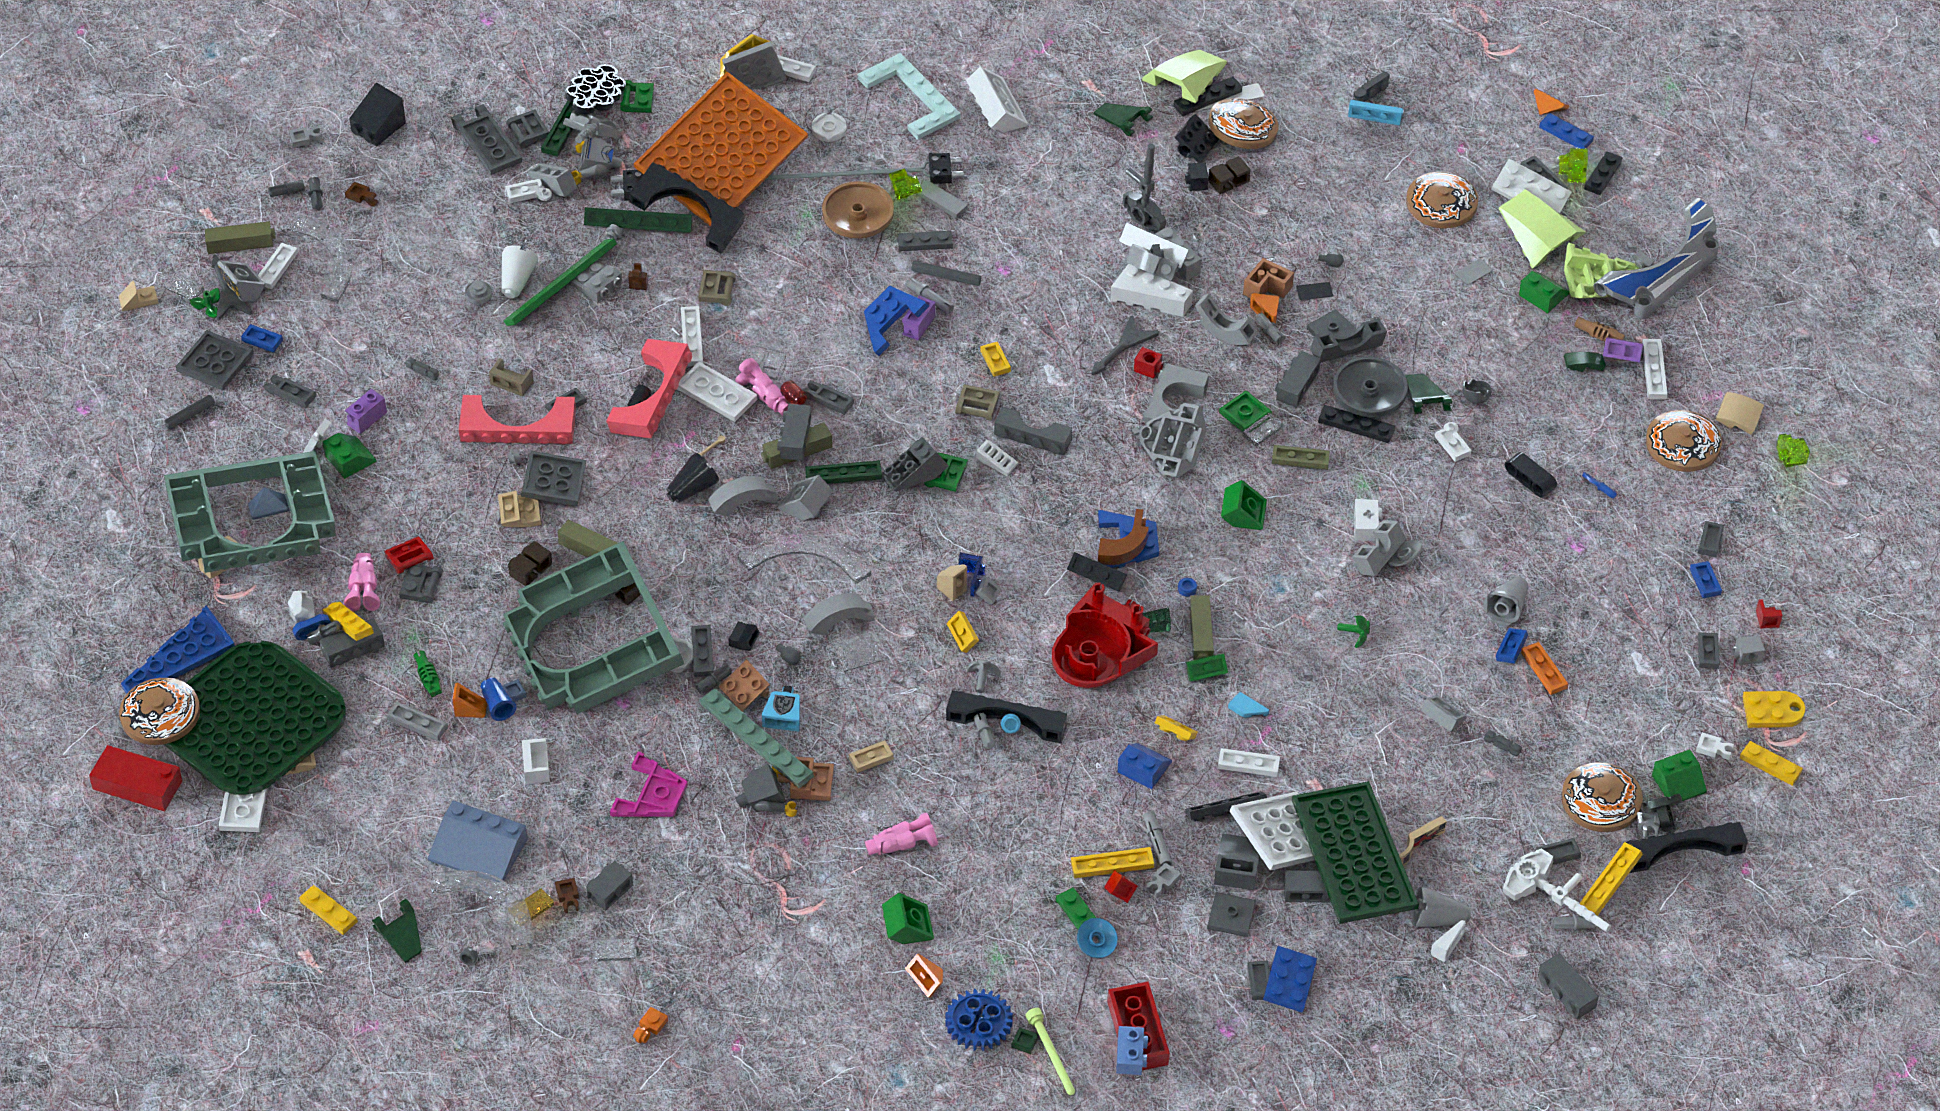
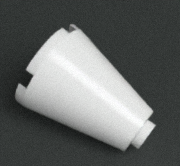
(516, 269)

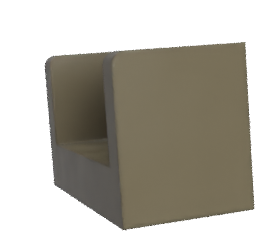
(510, 380)

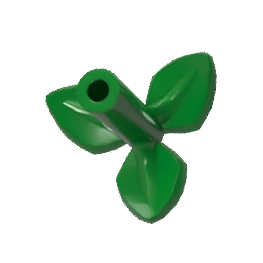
(209, 299)
(1362, 628)

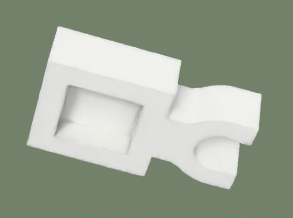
(1711, 745)

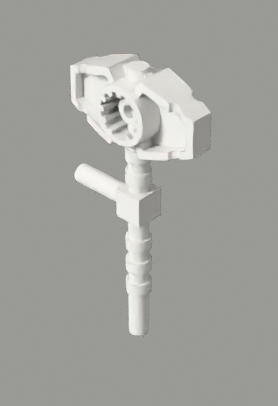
(1533, 872)

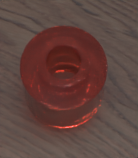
(793, 393)

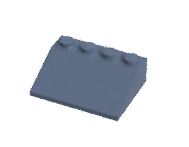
(477, 841)

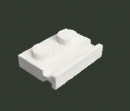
(319, 436)

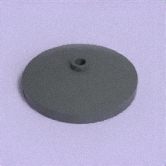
(1370, 386)

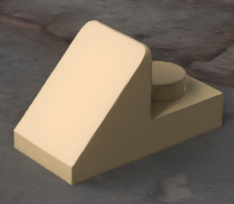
(133, 298)

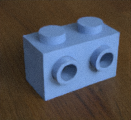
(1130, 1050)

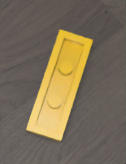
(1771, 763)
(328, 909)

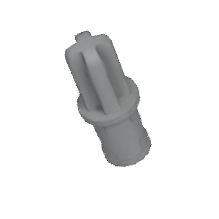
(1270, 328)
(984, 731)
(1574, 922)

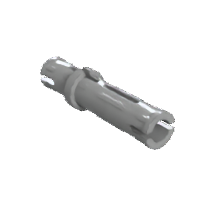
(924, 291)
(1155, 831)

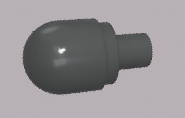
(1332, 259)
(789, 654)

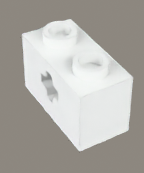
(1366, 519)

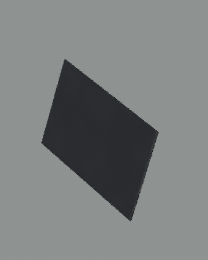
(1314, 291)

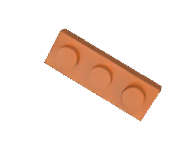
(1544, 668)

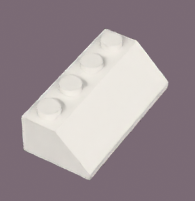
(996, 101)

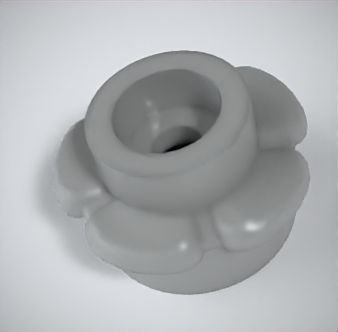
(614, 232)
(514, 456)

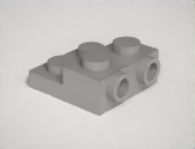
(597, 281)

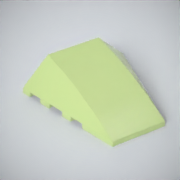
(1190, 71)
(1537, 226)
(1586, 268)

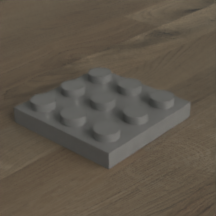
(214, 360)
(553, 478)

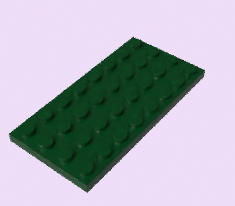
(1354, 852)

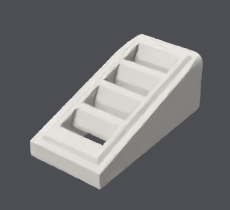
(985, 453)
(1446, 944)

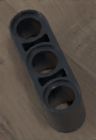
(1530, 474)

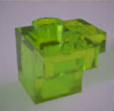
(1574, 165)
(903, 184)
(1792, 451)

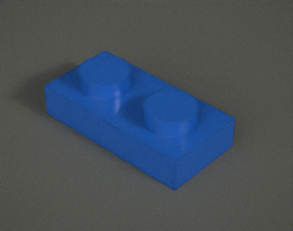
(262, 338)
(1705, 579)
(1511, 645)

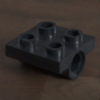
(1195, 139)

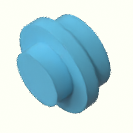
(1010, 723)

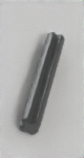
(946, 273)

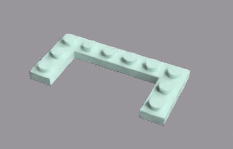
(942, 110)

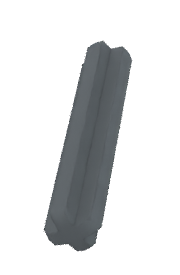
(189, 411)

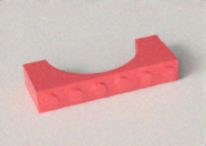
(644, 417)
(554, 428)

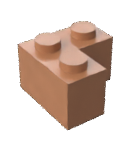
(1268, 277)

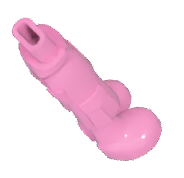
(762, 385)
(362, 578)
(901, 837)

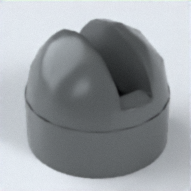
(464, 956)

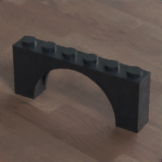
(661, 183)

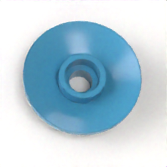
(1103, 932)

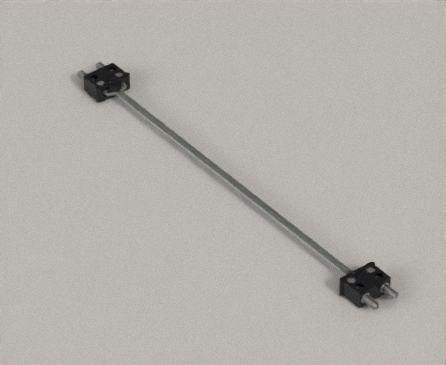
(939, 172)

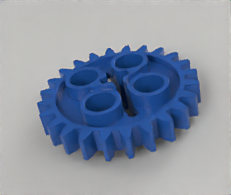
(961, 1013)

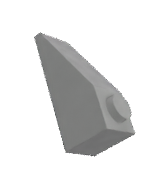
(555, 178)

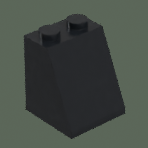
(378, 115)

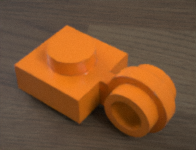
(651, 1022)

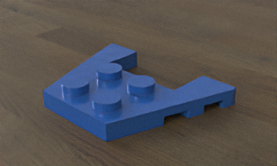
(886, 310)
(1125, 524)

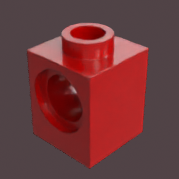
(1148, 362)

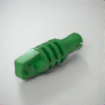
(428, 674)

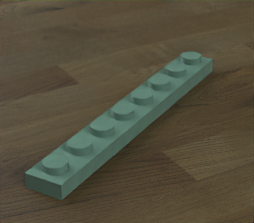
(757, 738)

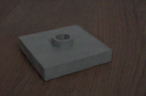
(1331, 322)
(1231, 914)

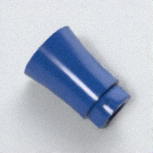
(497, 699)

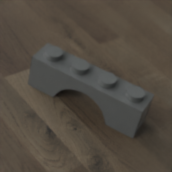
(1366, 336)
(1052, 438)

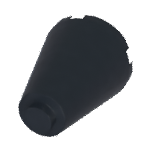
(691, 479)

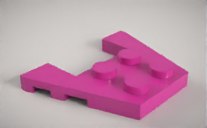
(659, 795)

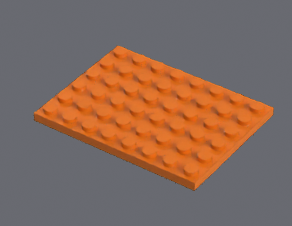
(725, 144)

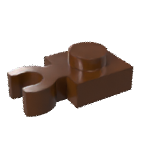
(567, 893)

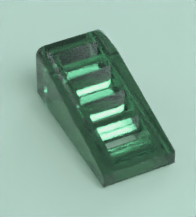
(1158, 615)

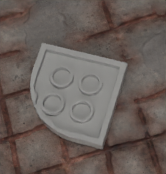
(756, 66)

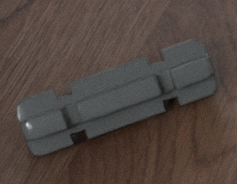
(422, 368)
(1502, 743)

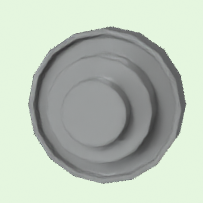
(478, 292)

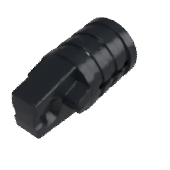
(639, 395)

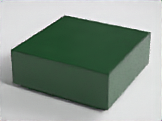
(1024, 1040)

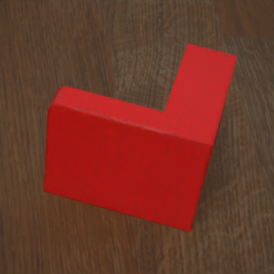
(1768, 616)
(1120, 886)

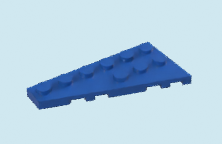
(185, 650)

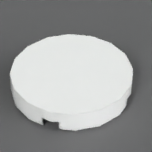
(829, 127)

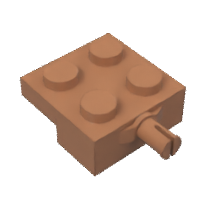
(818, 787)

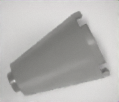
(1507, 601)
(1438, 909)

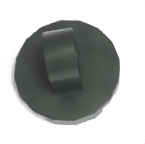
(1663, 809)

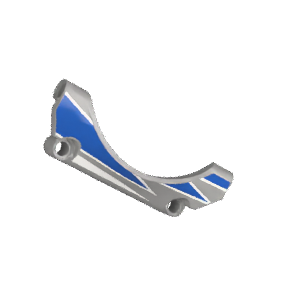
(1656, 284)

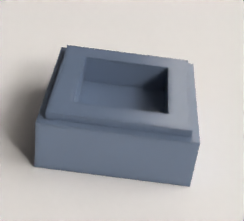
(515, 690)

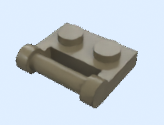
(710, 287)
(978, 397)

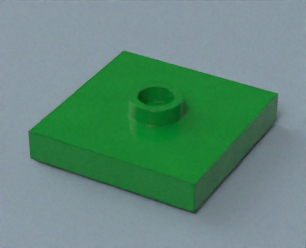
(1244, 410)

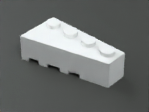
(1151, 291)

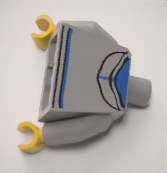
(595, 158)

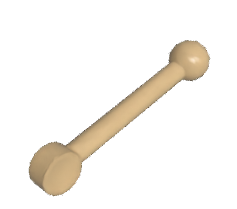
(721, 439)

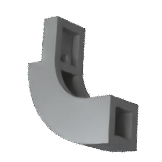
(1152, 263)
(1223, 327)
(741, 490)
(835, 609)

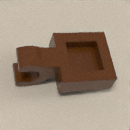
(359, 192)
(638, 279)

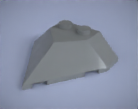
(1174, 439)

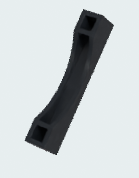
(1045, 723)
(1722, 839)

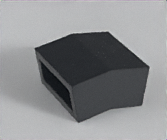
(743, 636)

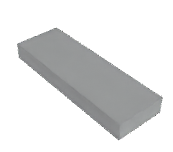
(942, 199)
(417, 721)

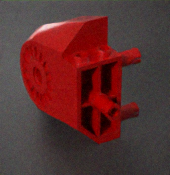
(1102, 640)

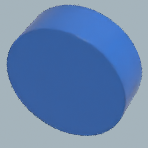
(1187, 587)

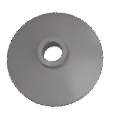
(1406, 553)

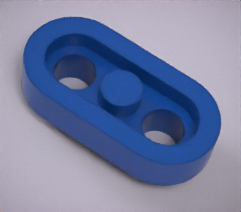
(302, 628)

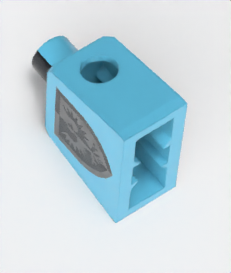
(782, 710)

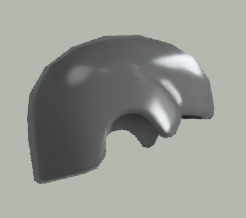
(1476, 391)

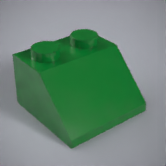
(1542, 291)
(347, 454)
(1243, 506)
(1679, 775)
(907, 920)

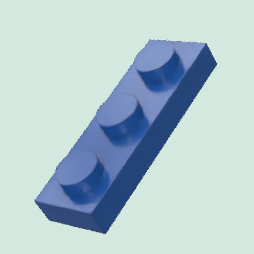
(1566, 131)

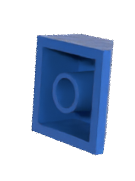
(1142, 764)

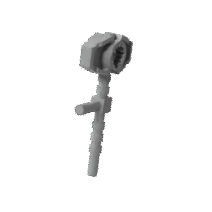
(592, 125)

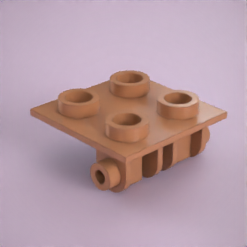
(745, 685)

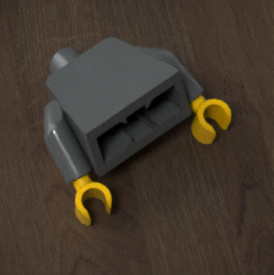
(764, 792)

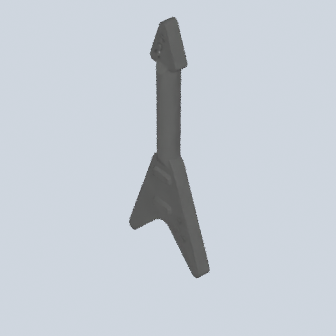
(228, 297)
(1128, 339)

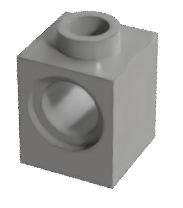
(1748, 650)

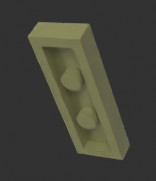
(1300, 457)

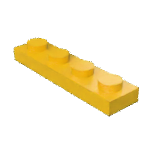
(350, 622)
(1108, 862)
(1611, 878)

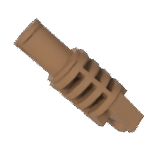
(1598, 330)

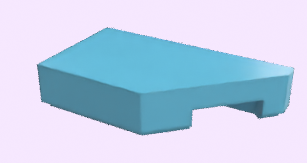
(1246, 706)

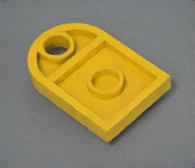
(1772, 709)

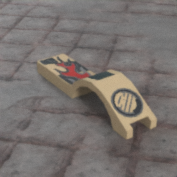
(1421, 836)

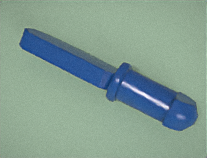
(1601, 486)

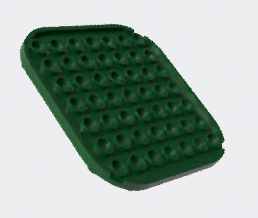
(257, 717)

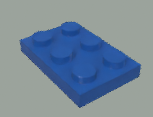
(1290, 979)

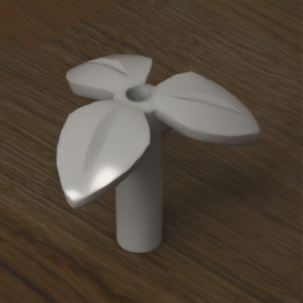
(983, 666)

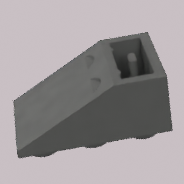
(914, 466)
(1236, 862)

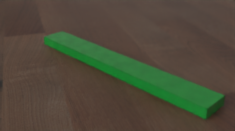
(560, 282)

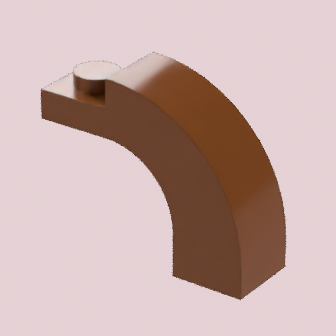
(1127, 548)

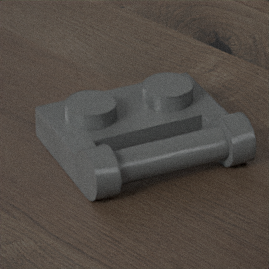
(533, 125)
(415, 581)

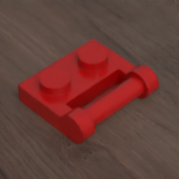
(408, 550)

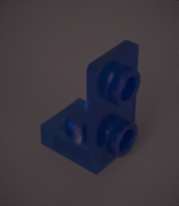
(975, 565)

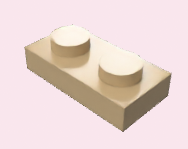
(871, 756)

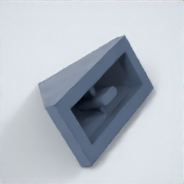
(267, 503)

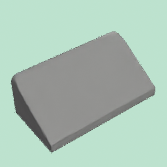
(1442, 712)

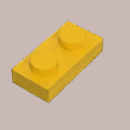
(995, 359)
(962, 631)
(1168, 724)

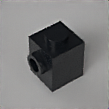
(1197, 176)

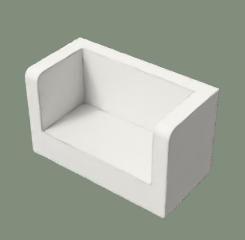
(535, 761)

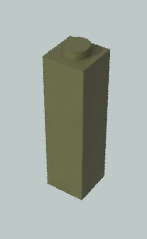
(239, 237)
(818, 440)
(582, 539)
(1201, 626)

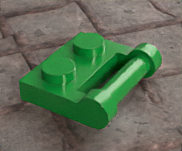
(643, 97)
(951, 475)

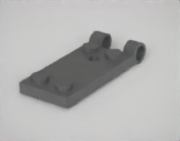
(493, 146)

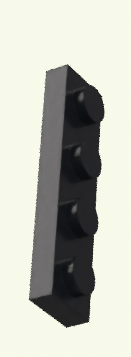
(1212, 94)
(1356, 424)
(1219, 807)

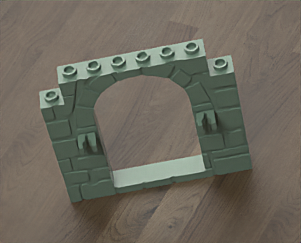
(196, 525)
(610, 672)

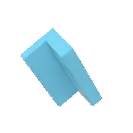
(1375, 112)

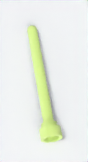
(1035, 1018)

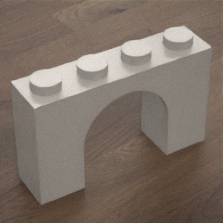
(1175, 381)

